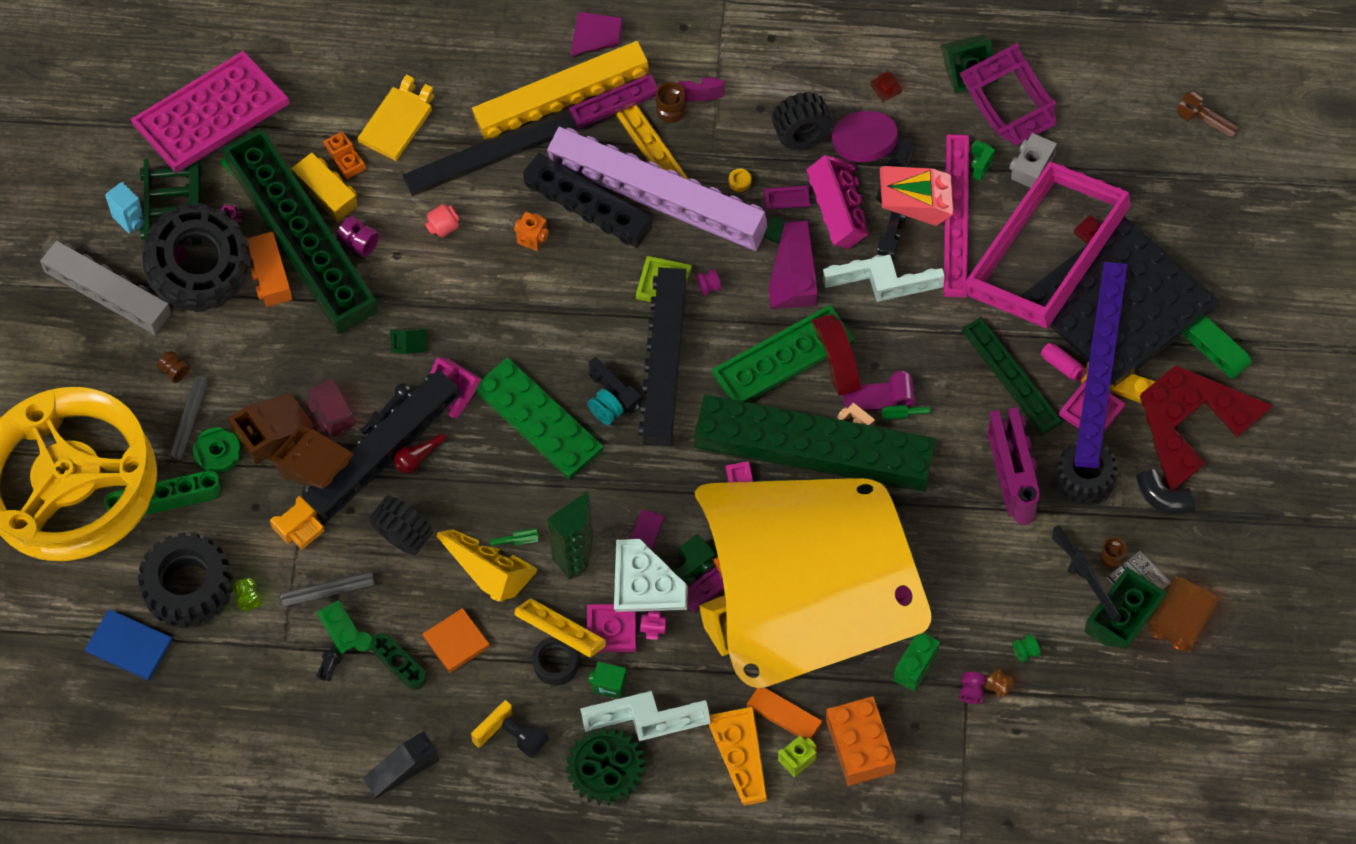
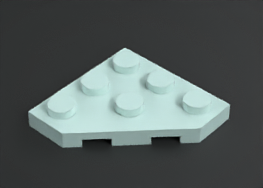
(645, 580)

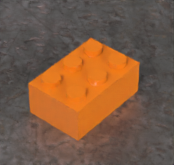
(860, 741)

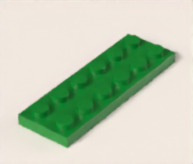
(774, 360)
(538, 418)

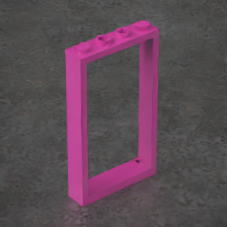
(1017, 305)

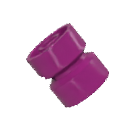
(359, 237)

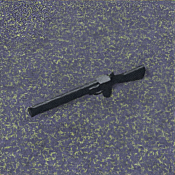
(1080, 565)

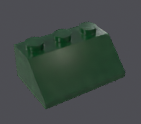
(1135, 601)

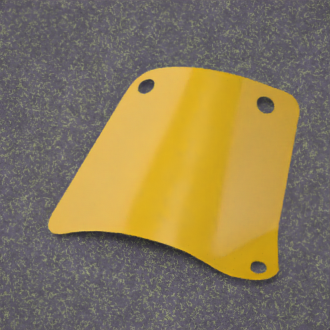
(810, 573)

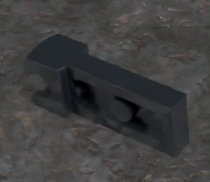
(888, 244)
(626, 396)

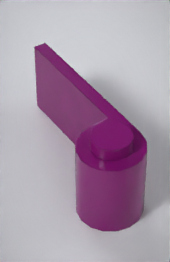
(874, 396)

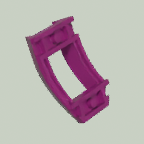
(996, 67)

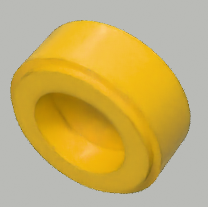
(740, 180)

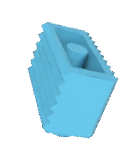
(125, 207)

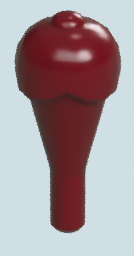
(408, 459)

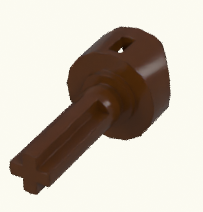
(1204, 114)

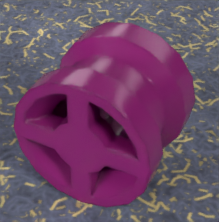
(708, 282)

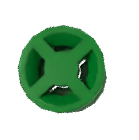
(1026, 648)

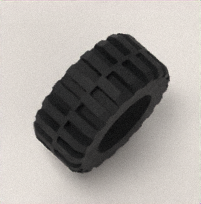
(182, 552)

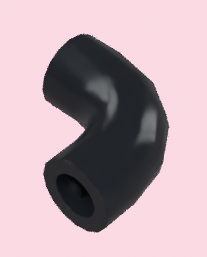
(1162, 498)

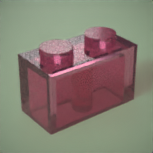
(330, 407)

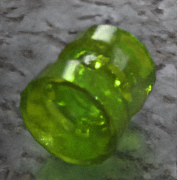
(246, 593)

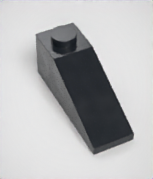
(402, 764)

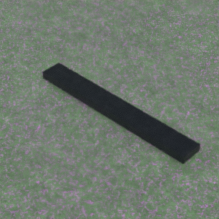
(487, 152)

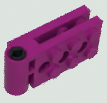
(1019, 488)

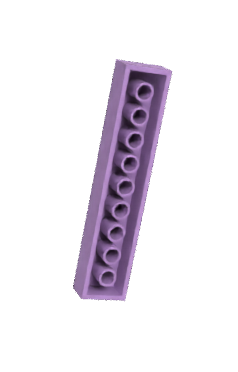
(659, 189)

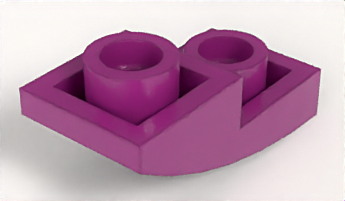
(709, 89)

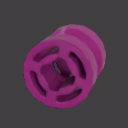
(972, 687)

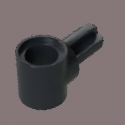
(529, 738)

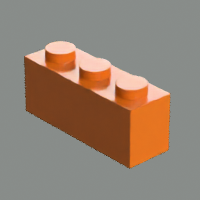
(268, 270)

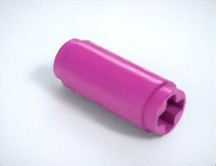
(1063, 362)

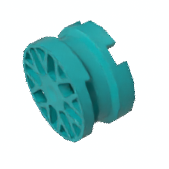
(605, 407)

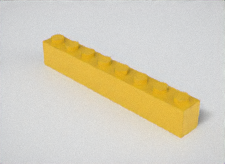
(560, 90)

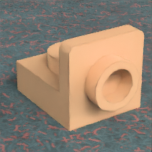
(856, 415)

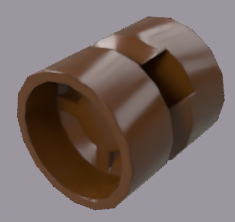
(670, 102)

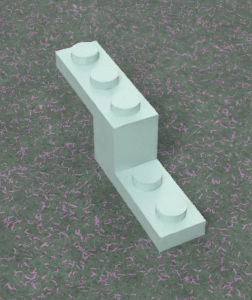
(883, 277)
(645, 716)

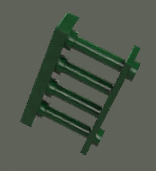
(191, 190)

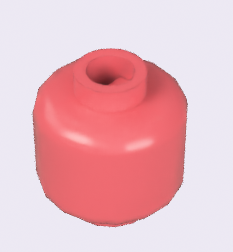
(442, 220)

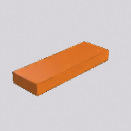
(784, 713)

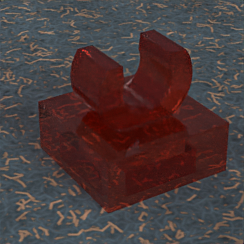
(886, 86)

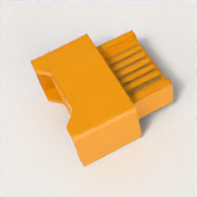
(298, 524)

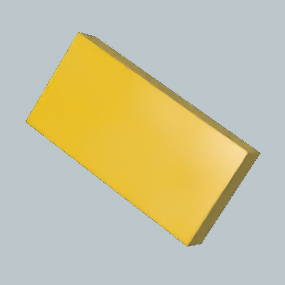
(491, 724)

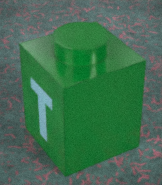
(608, 680)

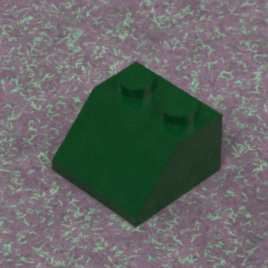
(963, 55)

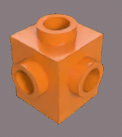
(531, 230)

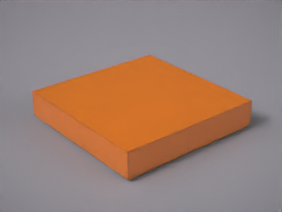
(456, 640)

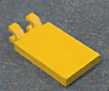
(397, 119)

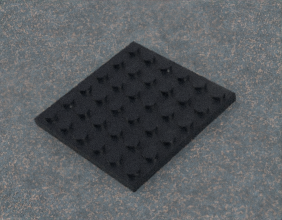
(1157, 303)

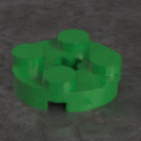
(224, 440)

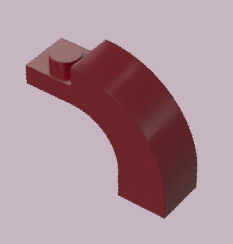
(838, 354)

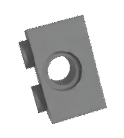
(1034, 148)

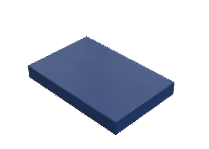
(128, 645)

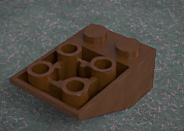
(268, 425)
(310, 458)

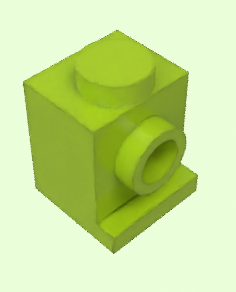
(795, 762)

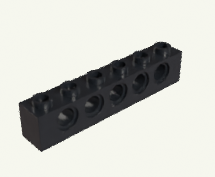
(563, 179)

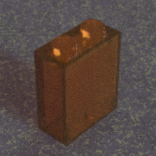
(1183, 614)

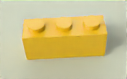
(325, 187)

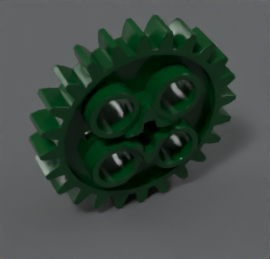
(616, 747)

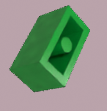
(916, 661)

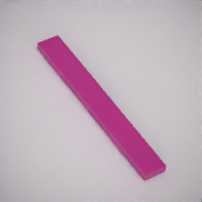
(957, 225)

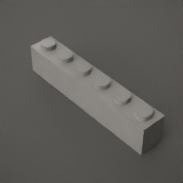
(106, 287)

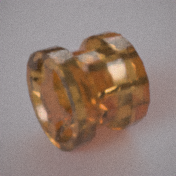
(999, 683)

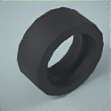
(554, 678)

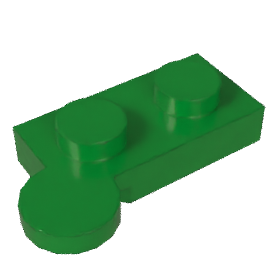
(342, 629)

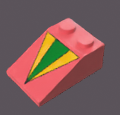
(917, 193)

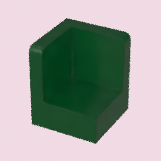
(408, 340)

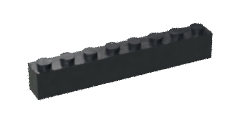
(664, 357)
(380, 446)

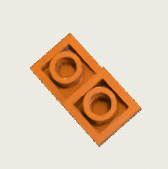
(344, 155)

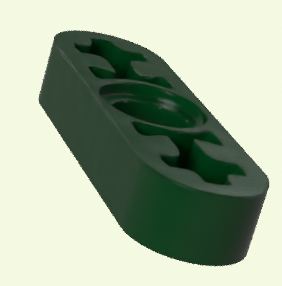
(381, 654)

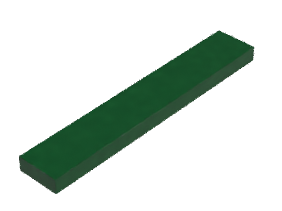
(1012, 376)

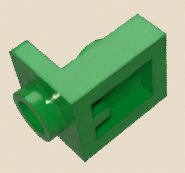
(983, 159)

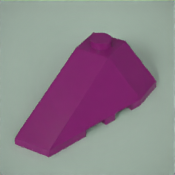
(793, 271)

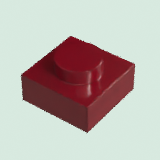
(1087, 229)

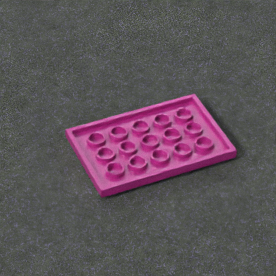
(209, 111)

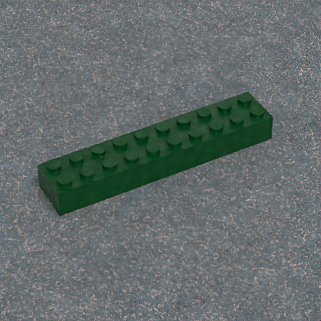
(300, 231)
(814, 443)

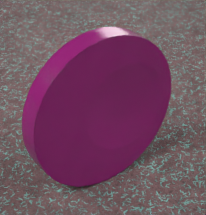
(864, 136)

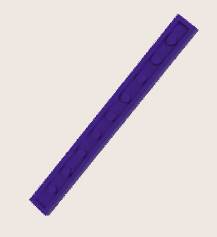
(1101, 365)

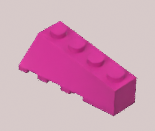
(838, 200)

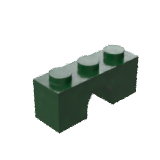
(697, 559)

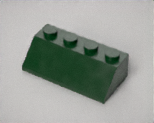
(572, 536)

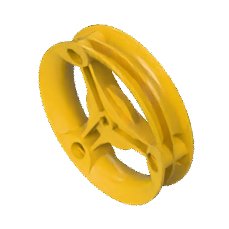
(71, 473)

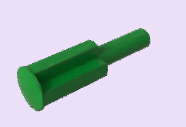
(902, 411)
(518, 537)

